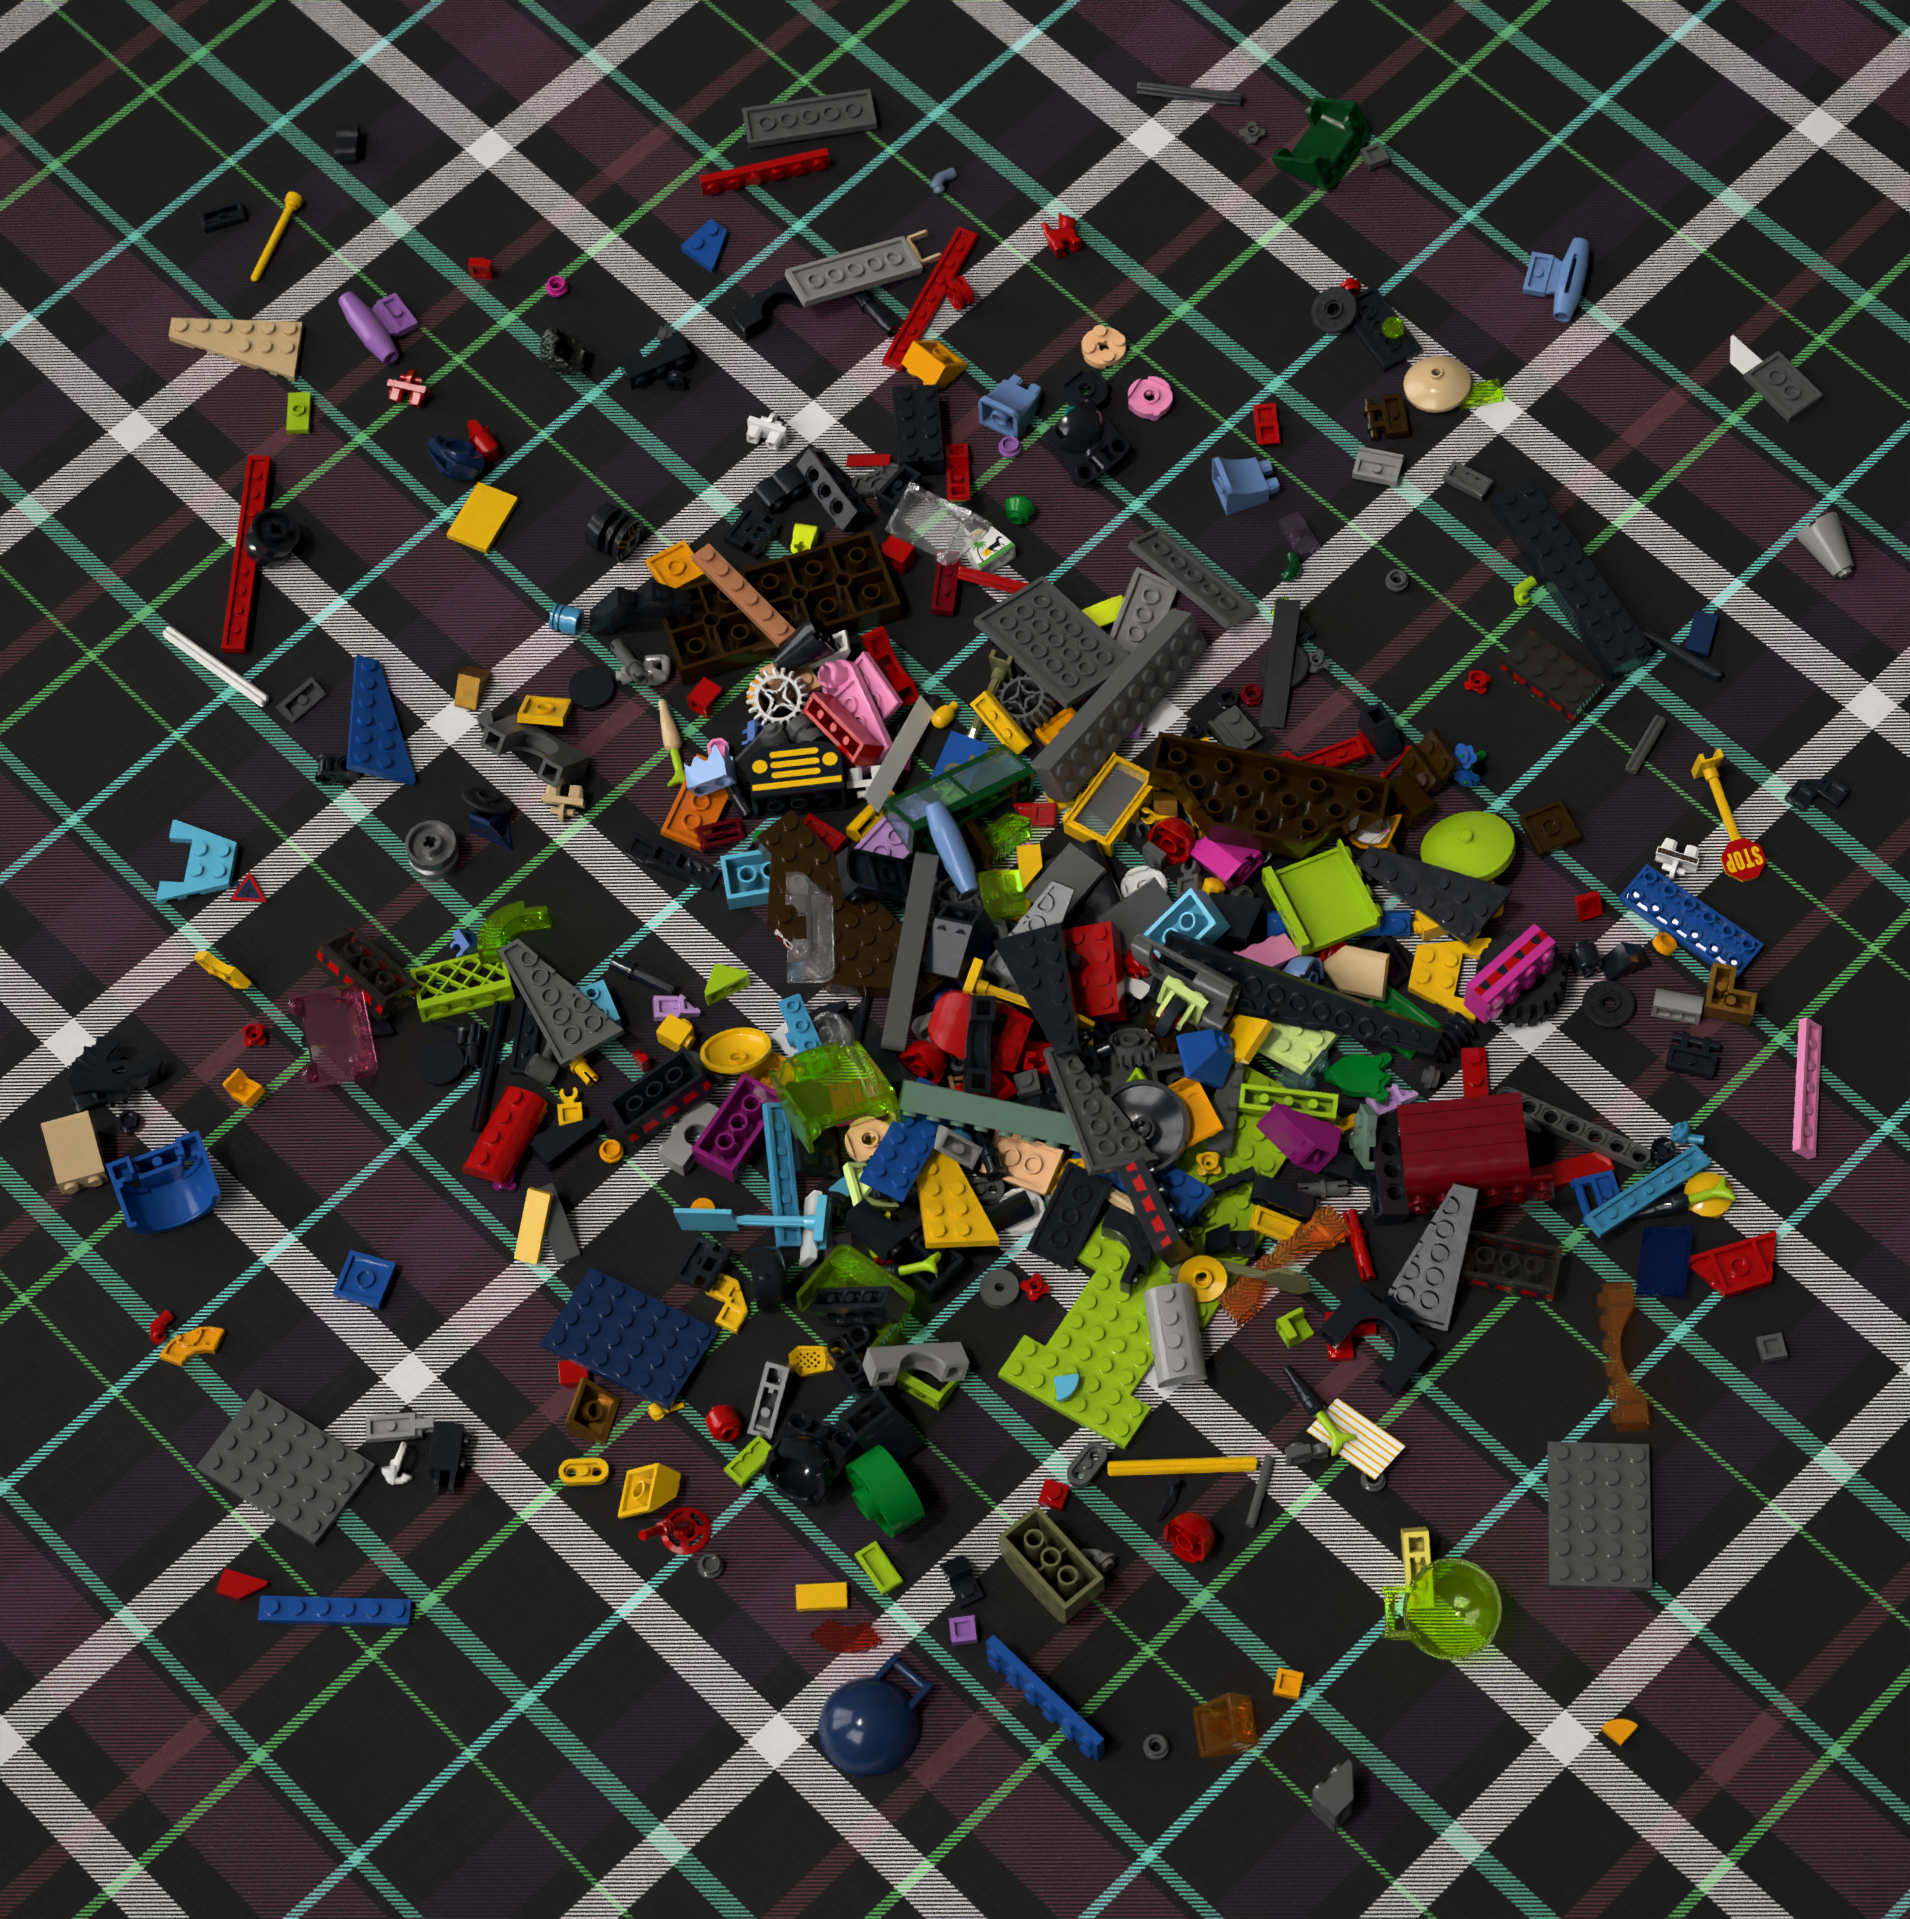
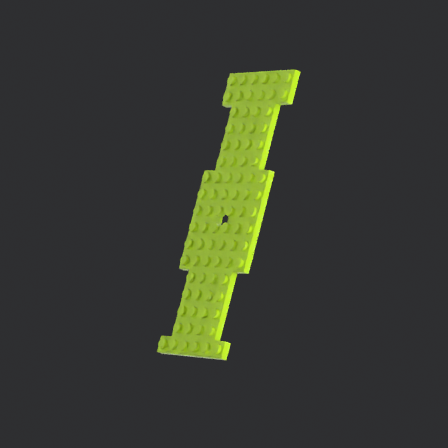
(1107, 1329)

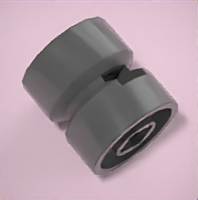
(802, 729)

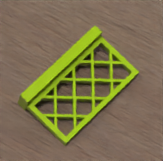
(464, 998)

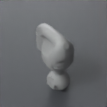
(650, 666)

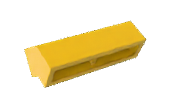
(857, 823)

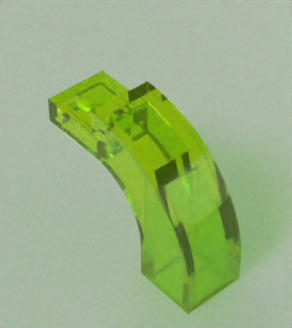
(504, 924)

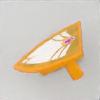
(1364, 839)

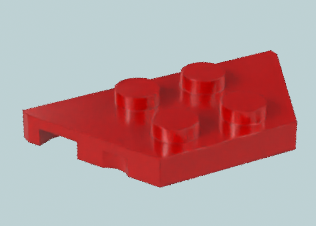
(1737, 1265)

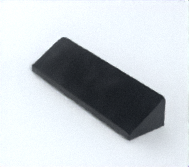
(1008, 1212)

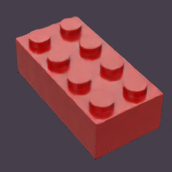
(1100, 976)

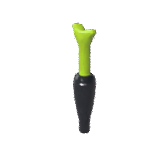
(1681, 1202)
(927, 1265)
(1315, 1408)

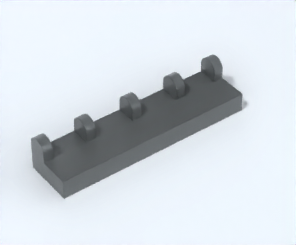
(1226, 1108)

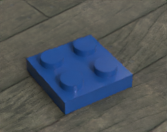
(365, 1279)

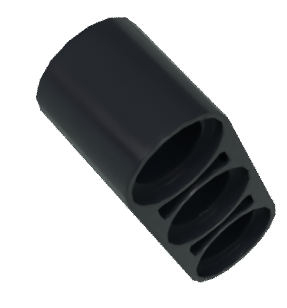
(1283, 1199)

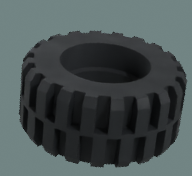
(1535, 1004)

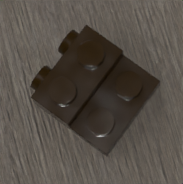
(1430, 762)

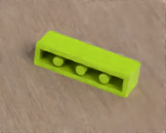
(1260, 1099)

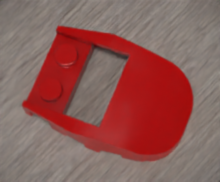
(948, 1030)

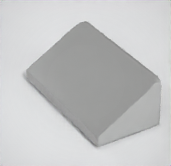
(957, 1147)

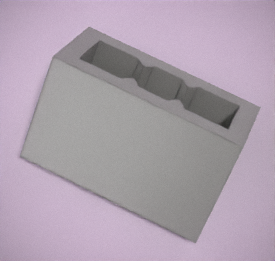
(1677, 1006)

